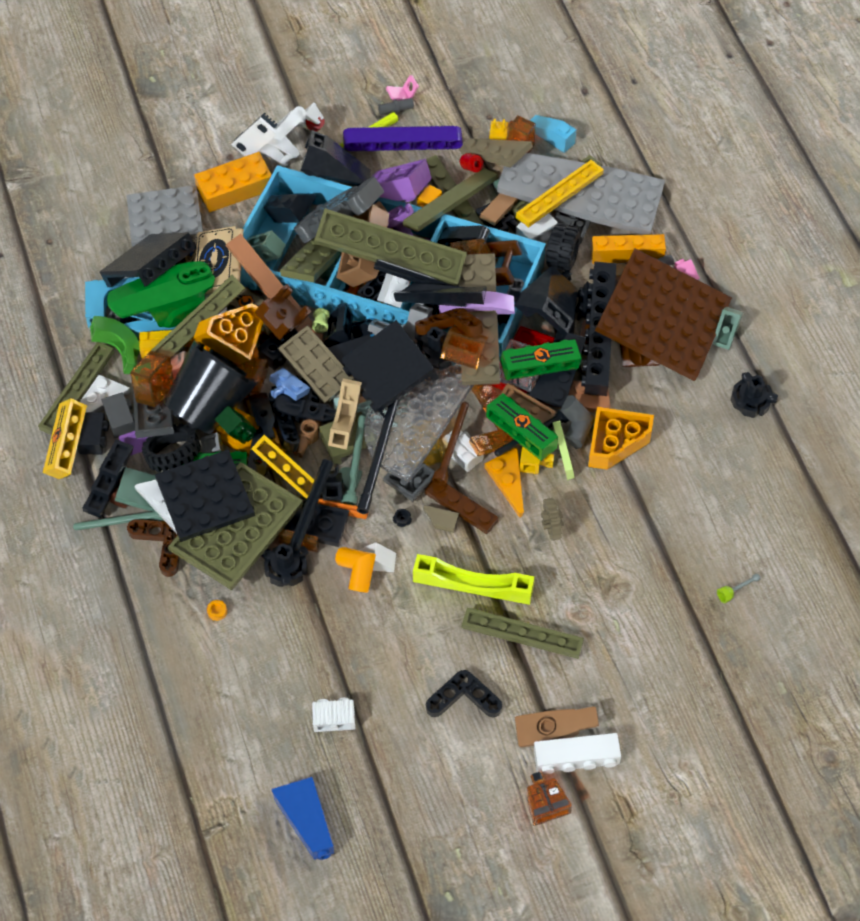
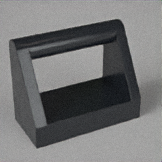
(343, 330)

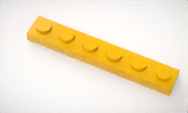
(559, 193)

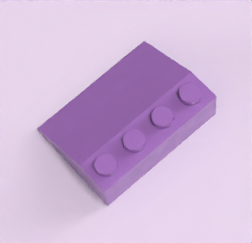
(404, 180)

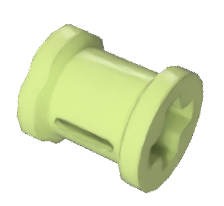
(320, 322)

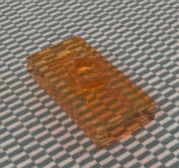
(309, 541)

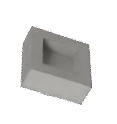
(212, 443)

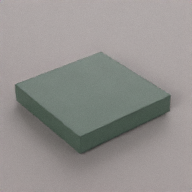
(127, 493)

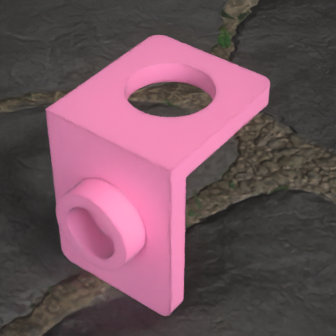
(402, 93)

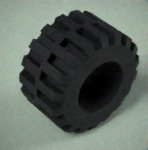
(563, 246)

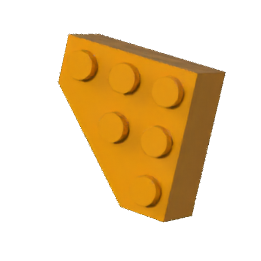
(232, 333)
(618, 436)

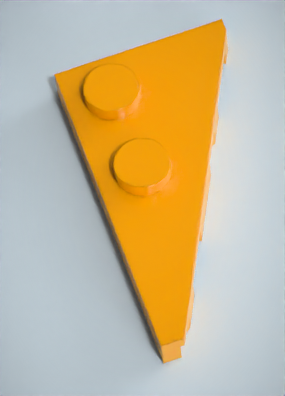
(506, 475)

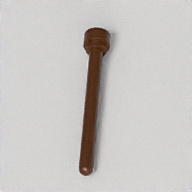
(441, 475)

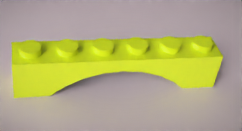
(508, 587)

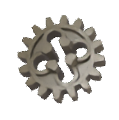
(552, 519)

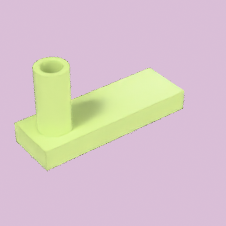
(563, 450)

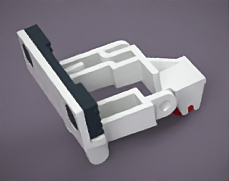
(270, 138)

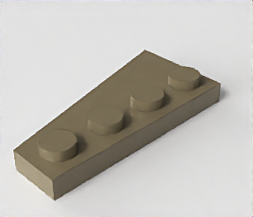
(497, 151)

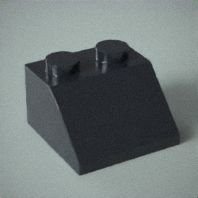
(289, 207)

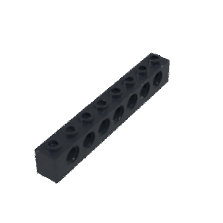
(598, 344)

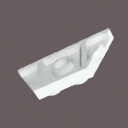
(152, 494)

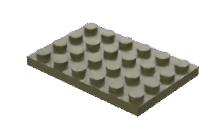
(234, 549)

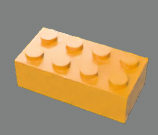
(232, 181)

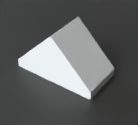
(384, 557)

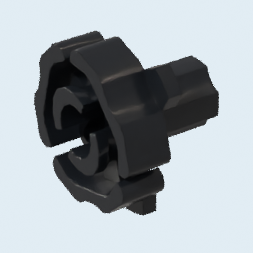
(432, 347)
(752, 393)
(284, 563)

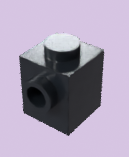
(270, 351)

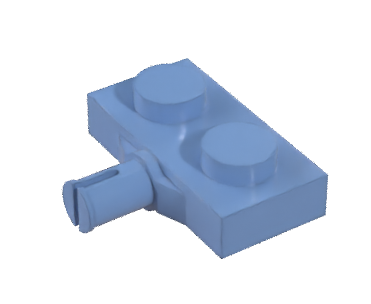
(288, 385)

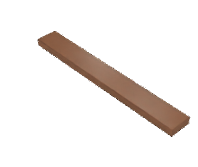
(262, 274)

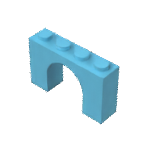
(96, 297)

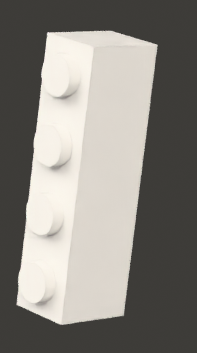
(577, 753)

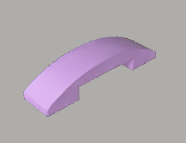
(493, 301)

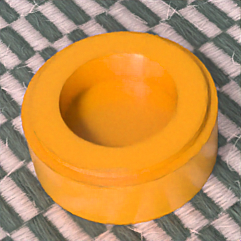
(217, 610)

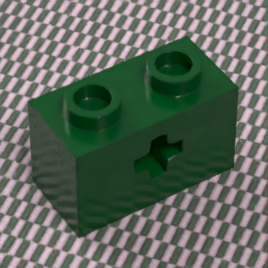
(236, 425)

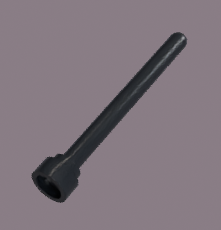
(549, 423)

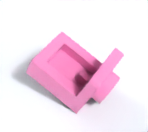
(686, 267)

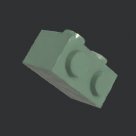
(267, 246)

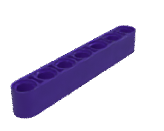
(402, 138)

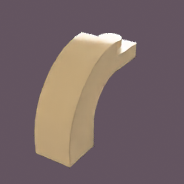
(346, 414)

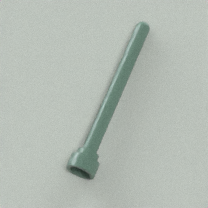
(350, 495)
(117, 520)

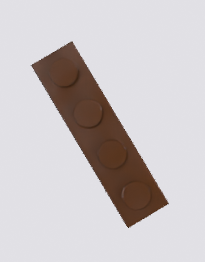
(459, 503)

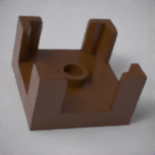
(281, 314)

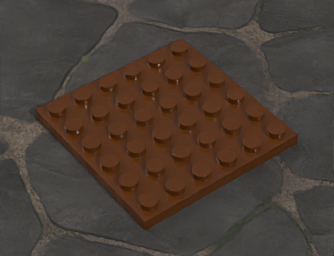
(663, 314)

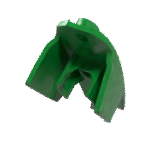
(168, 297)

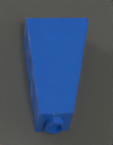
(304, 813)

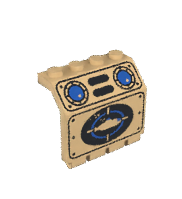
(212, 250)

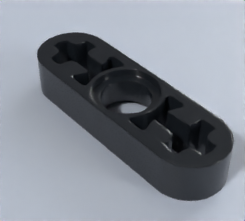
(287, 433)

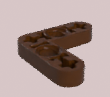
(459, 317)
(164, 535)

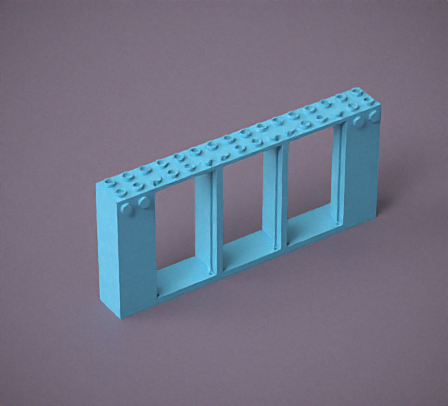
(288, 181)

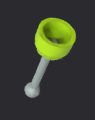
(726, 593)

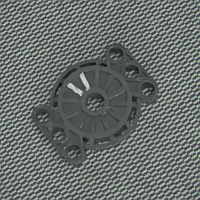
(350, 202)

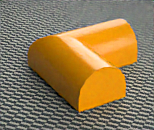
(361, 565)

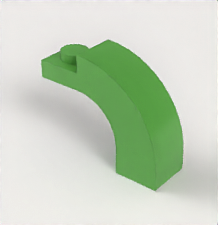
(118, 335)

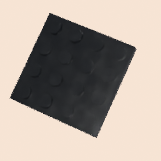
(204, 495)

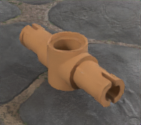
(307, 438)

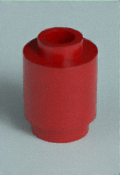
(471, 162)

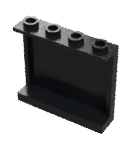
(149, 258)
(388, 367)

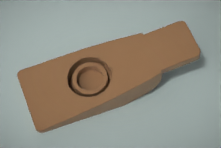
(554, 725)

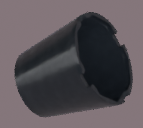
(206, 387)

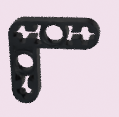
(464, 689)

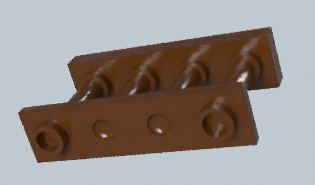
(507, 250)

